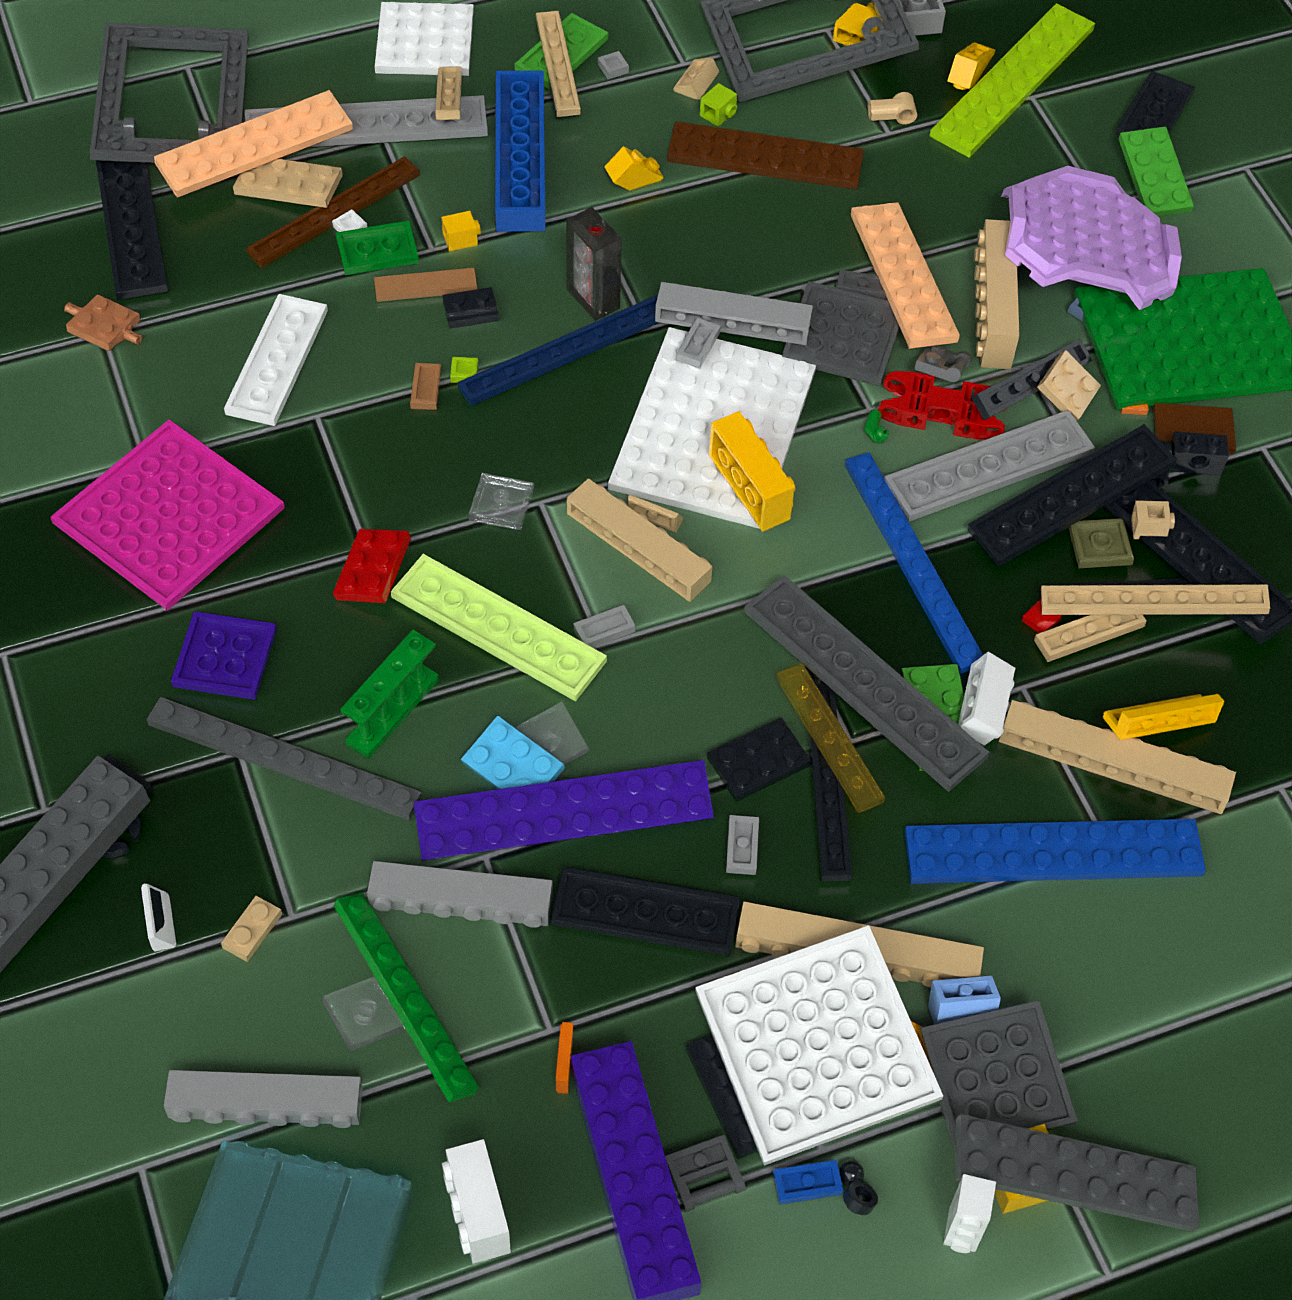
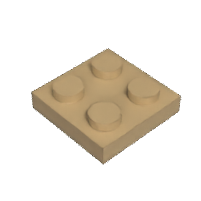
(1068, 385)

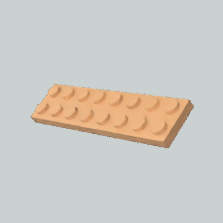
(253, 143)
(904, 275)

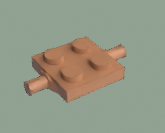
(103, 323)

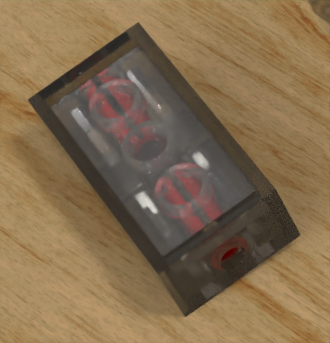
(593, 263)

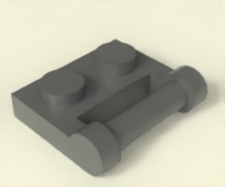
(937, 357)
(701, 1163)

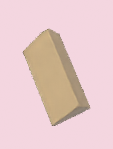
(697, 78)
(656, 514)

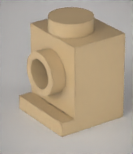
(1152, 519)

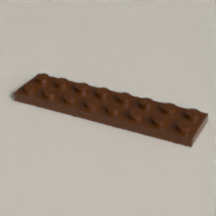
(765, 155)

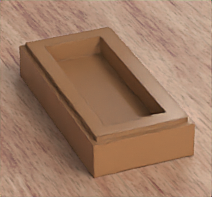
(425, 386)

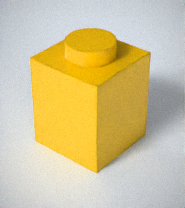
(460, 230)

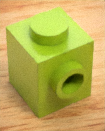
(718, 104)

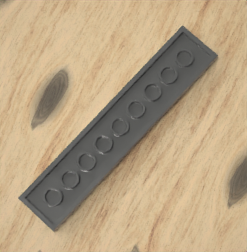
(867, 683)

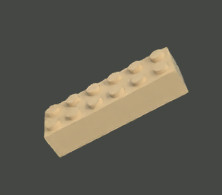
(997, 297)

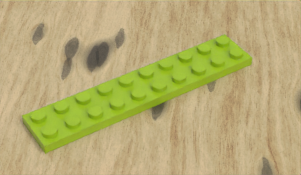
(1012, 80)

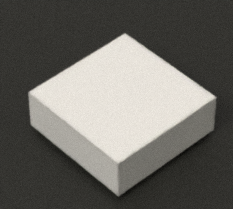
(348, 221)

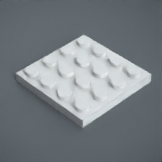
(423, 37)

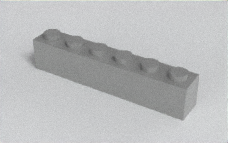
(734, 312)
(460, 894)
(263, 1098)

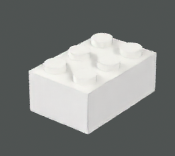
(476, 1202)

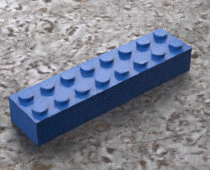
(520, 151)

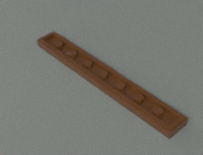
(320, 218)

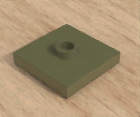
(1101, 543)

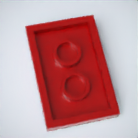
(372, 565)

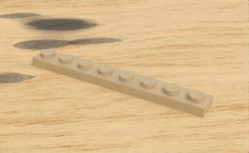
(1154, 599)

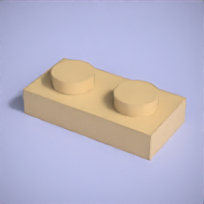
(251, 928)

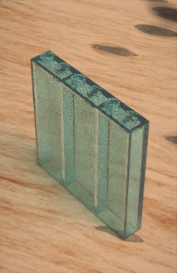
(290, 1230)

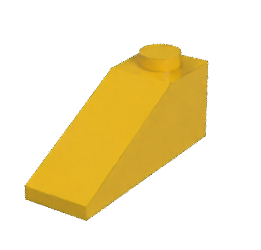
(969, 65)

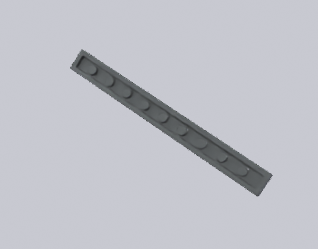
(284, 758)

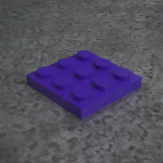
(224, 655)

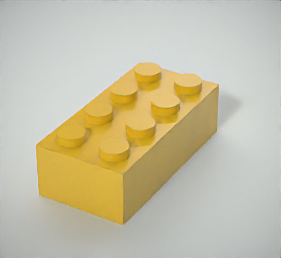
(751, 470)

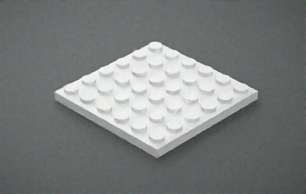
(817, 1044)

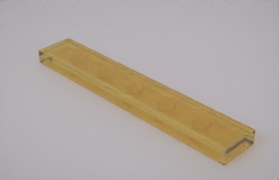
(830, 738)

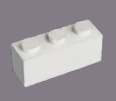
(986, 698)
(969, 1213)

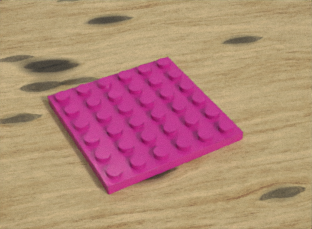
(167, 514)

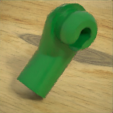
(872, 427)

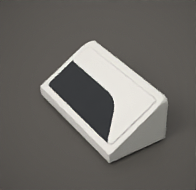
(158, 918)

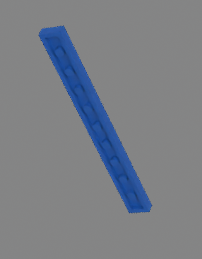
(914, 562)

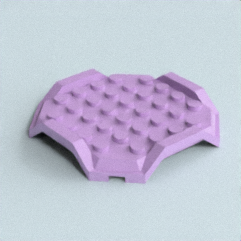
(1092, 233)

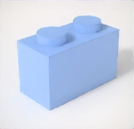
(962, 998)

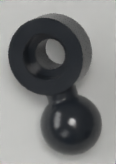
(859, 1196)

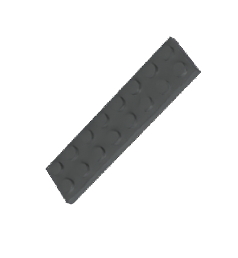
(1077, 1173)

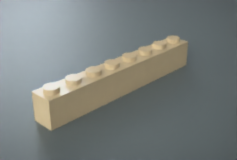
(1122, 760)
(905, 954)

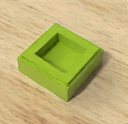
(463, 368)

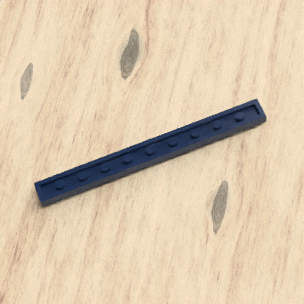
(559, 352)

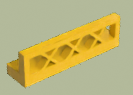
(1164, 715)

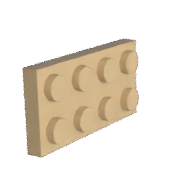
(290, 182)

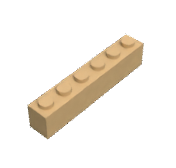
(639, 539)

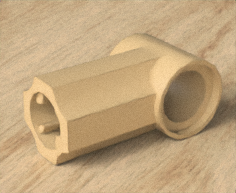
(899, 108)

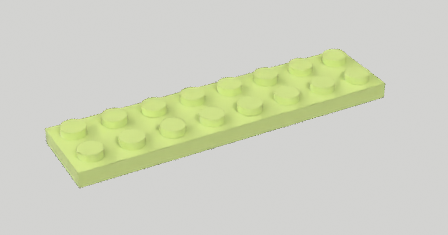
(499, 627)

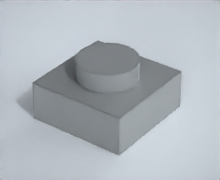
(613, 65)

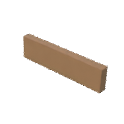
(424, 284)

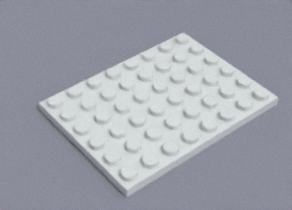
(670, 433)

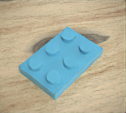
(510, 758)

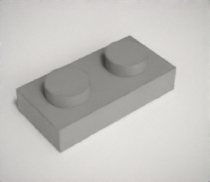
(698, 342)
(742, 845)

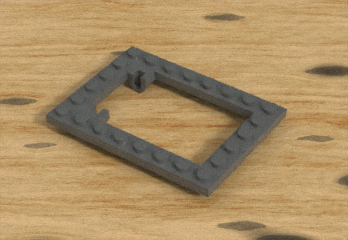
(892, 39)
(115, 138)

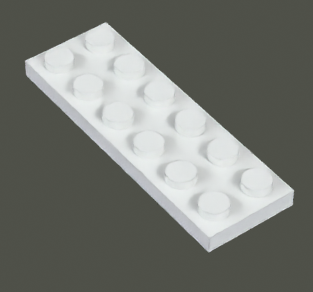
(276, 360)

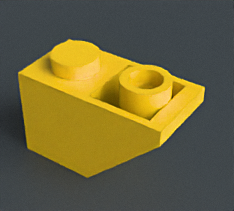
(632, 169)

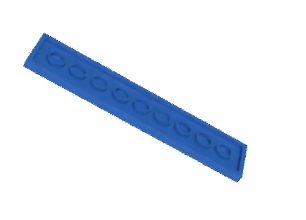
(1053, 851)

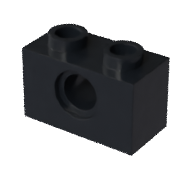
(1199, 453)

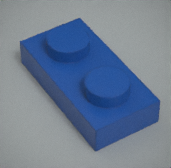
(807, 1182)

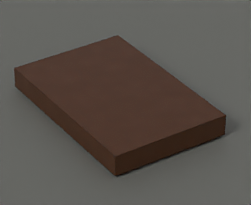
(1193, 419)

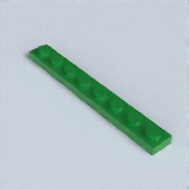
(406, 997)

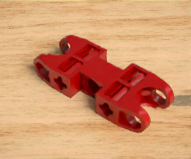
(936, 405)

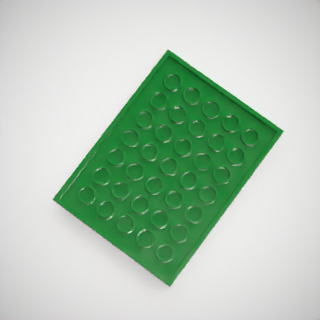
(1202, 343)

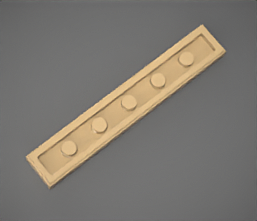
(558, 64)

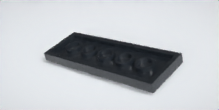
(645, 911)

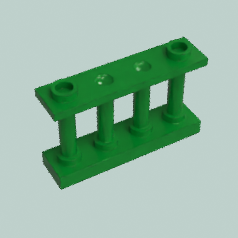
(390, 694)

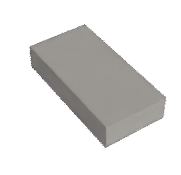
(604, 626)

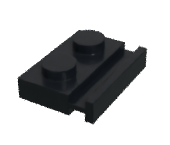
(470, 307)

